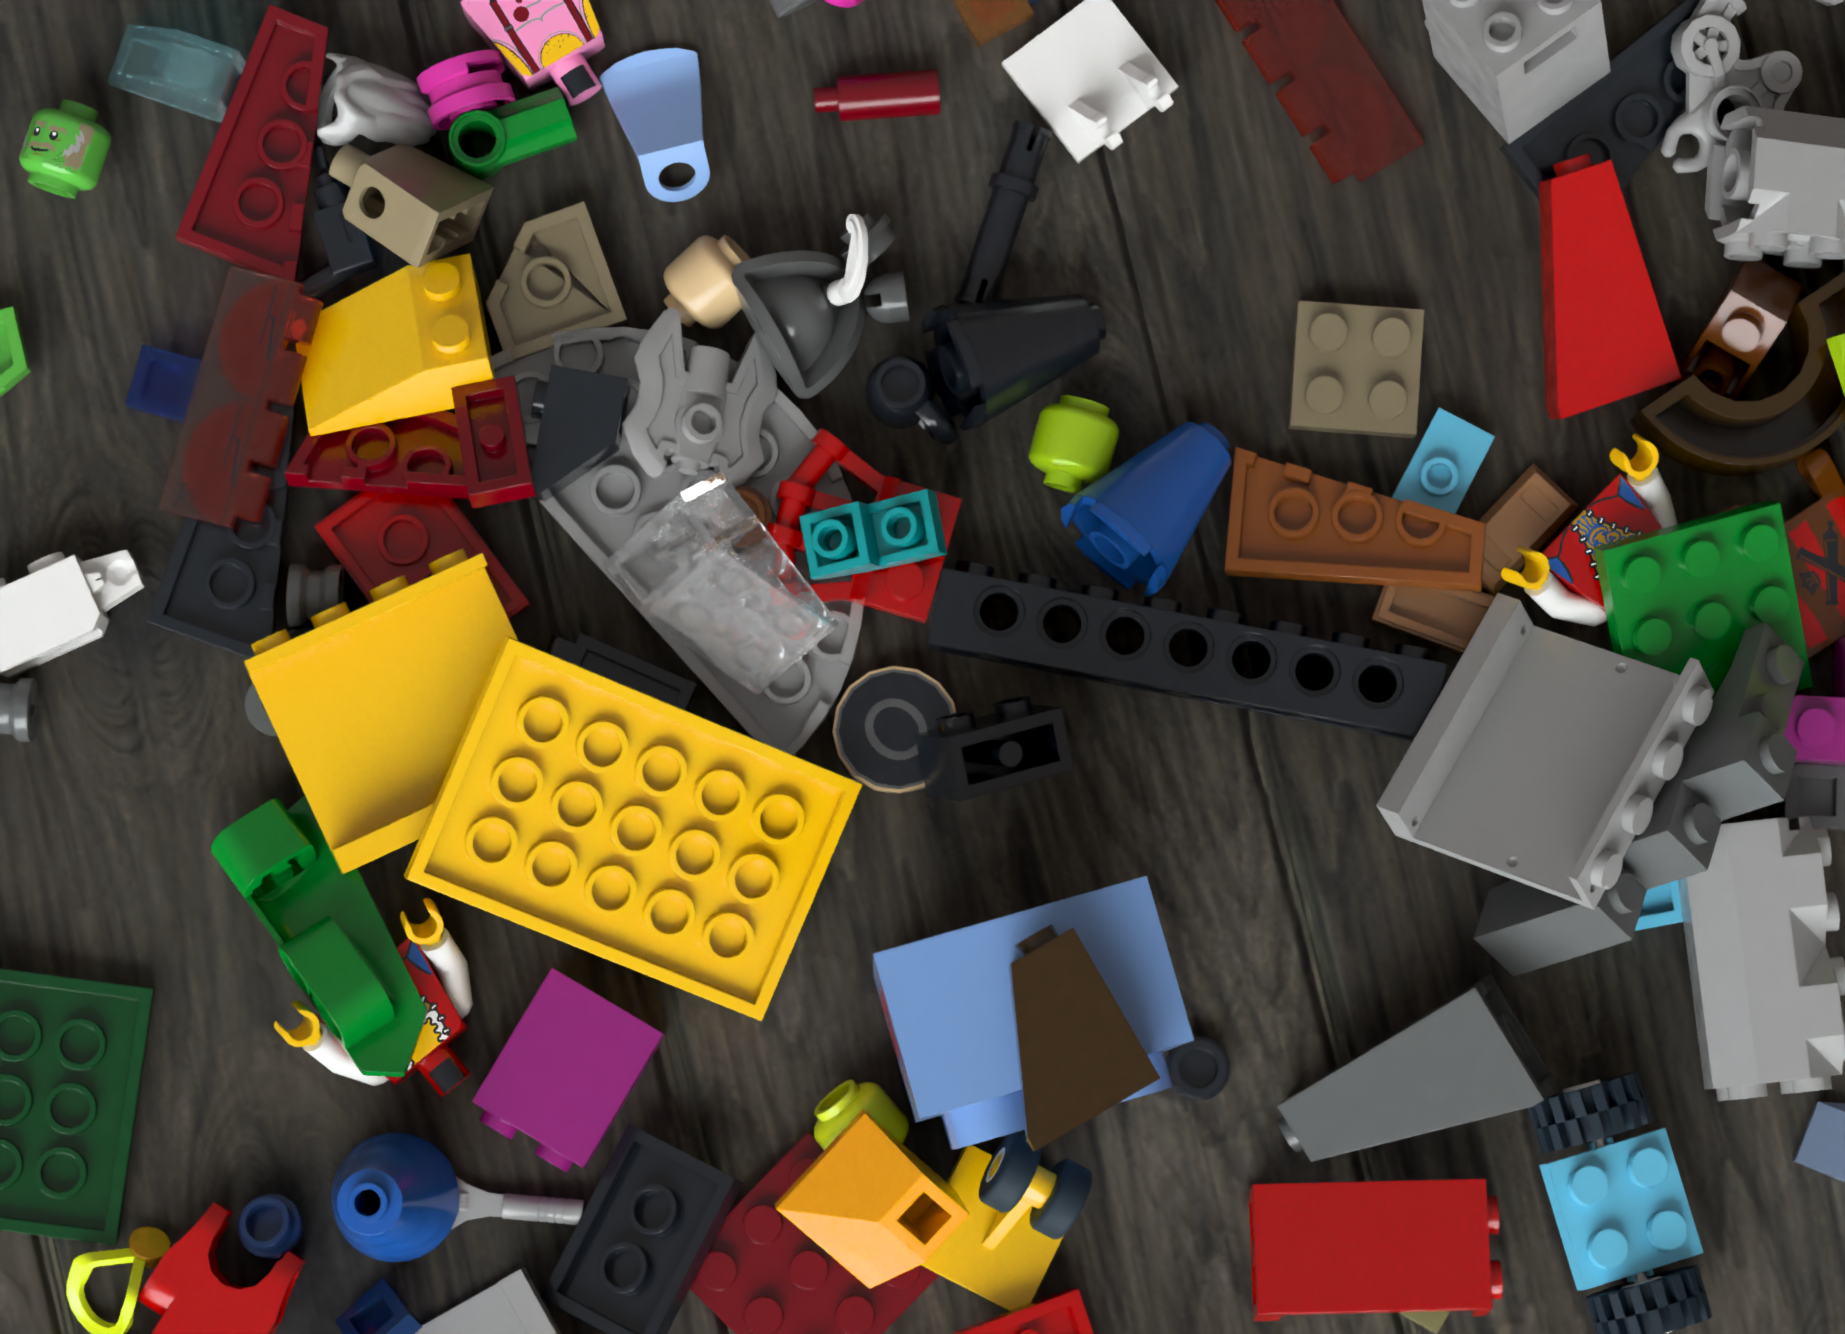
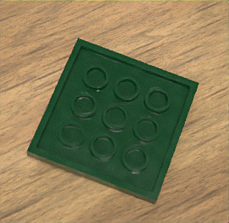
(68, 1102)

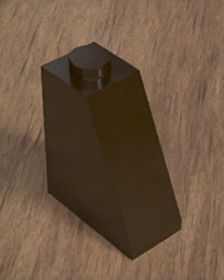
(1069, 1038)

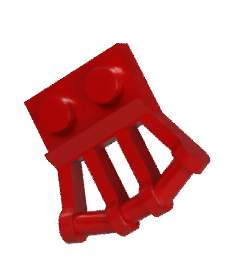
(897, 590)

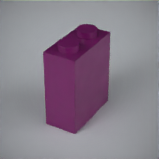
(566, 1071)

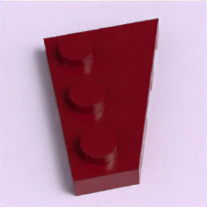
(394, 457)

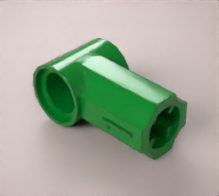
(519, 132)

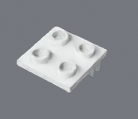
(1090, 77)

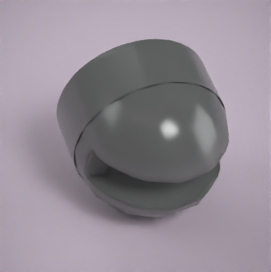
(893, 298)

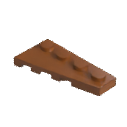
(1332, 531)

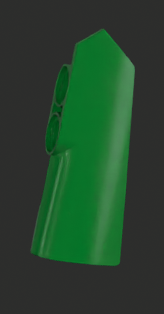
(326, 933)

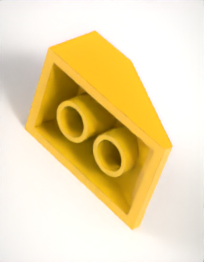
(397, 348)

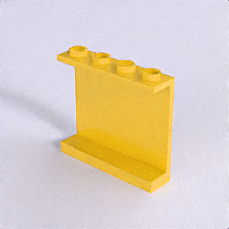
(382, 701)

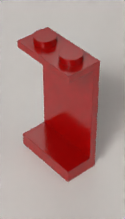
(1372, 1247)

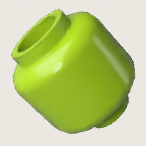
(1073, 443)

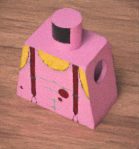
(542, 41)

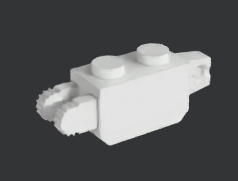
(61, 606)

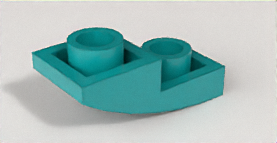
(873, 535)

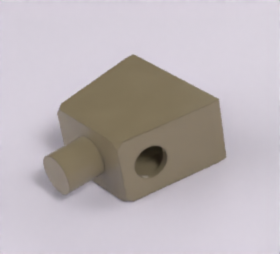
(410, 200)

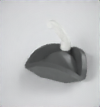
(807, 309)

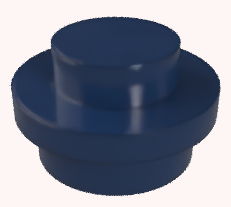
(270, 1226)

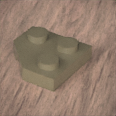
(553, 284)

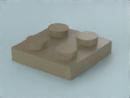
(1356, 369)

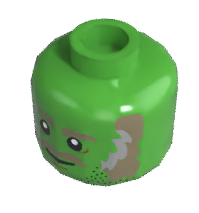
(65, 149)

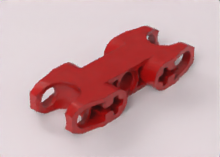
(200, 1299)

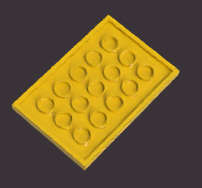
(632, 829)

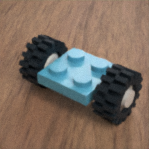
(1621, 1208)

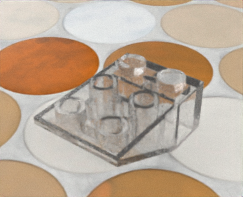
(722, 585)

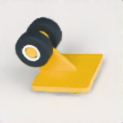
(1013, 1220)

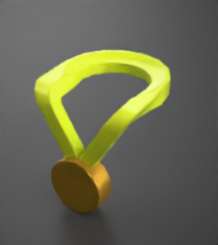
(144, 1249)

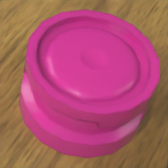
(464, 85)

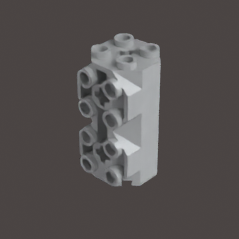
(1779, 187)
(1762, 961)

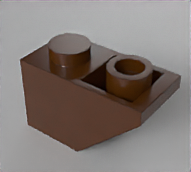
(1741, 328)

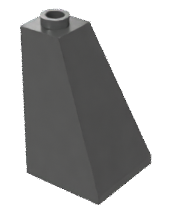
(1430, 1075)

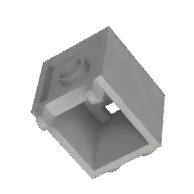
(1519, 55)

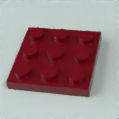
(778, 1281)

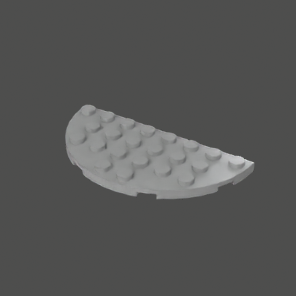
(620, 498)

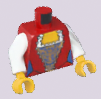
(1566, 573)
(445, 989)

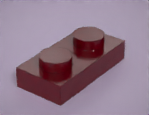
(493, 442)

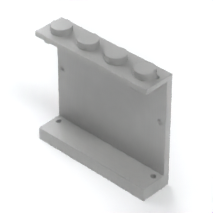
(1544, 756)

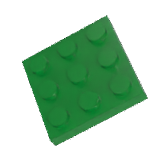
(1699, 588)

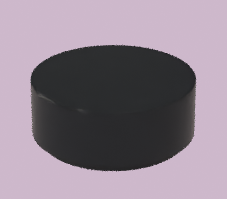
(1198, 1069)

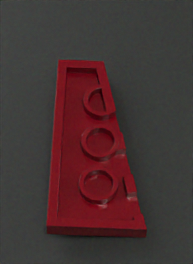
(260, 164)

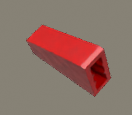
(1596, 294)

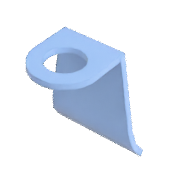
(661, 115)

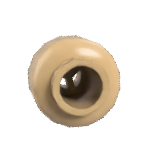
(703, 283)

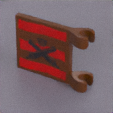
(1818, 552)

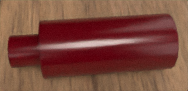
(881, 95)

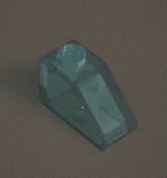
(177, 70)

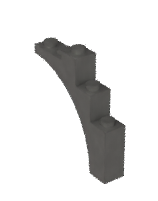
(1727, 769)

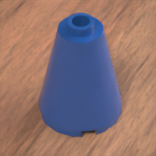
(1149, 506)
(415, 1195)

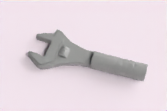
(478, 1203)

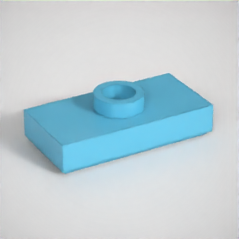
(1444, 463)

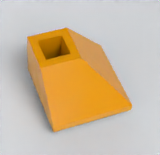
(873, 1204)

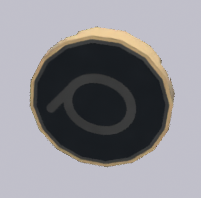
(879, 724)

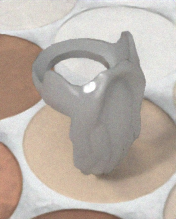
(372, 104)

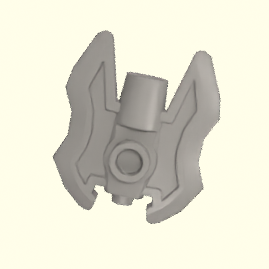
(694, 408)

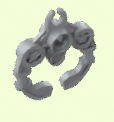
(1708, 54)

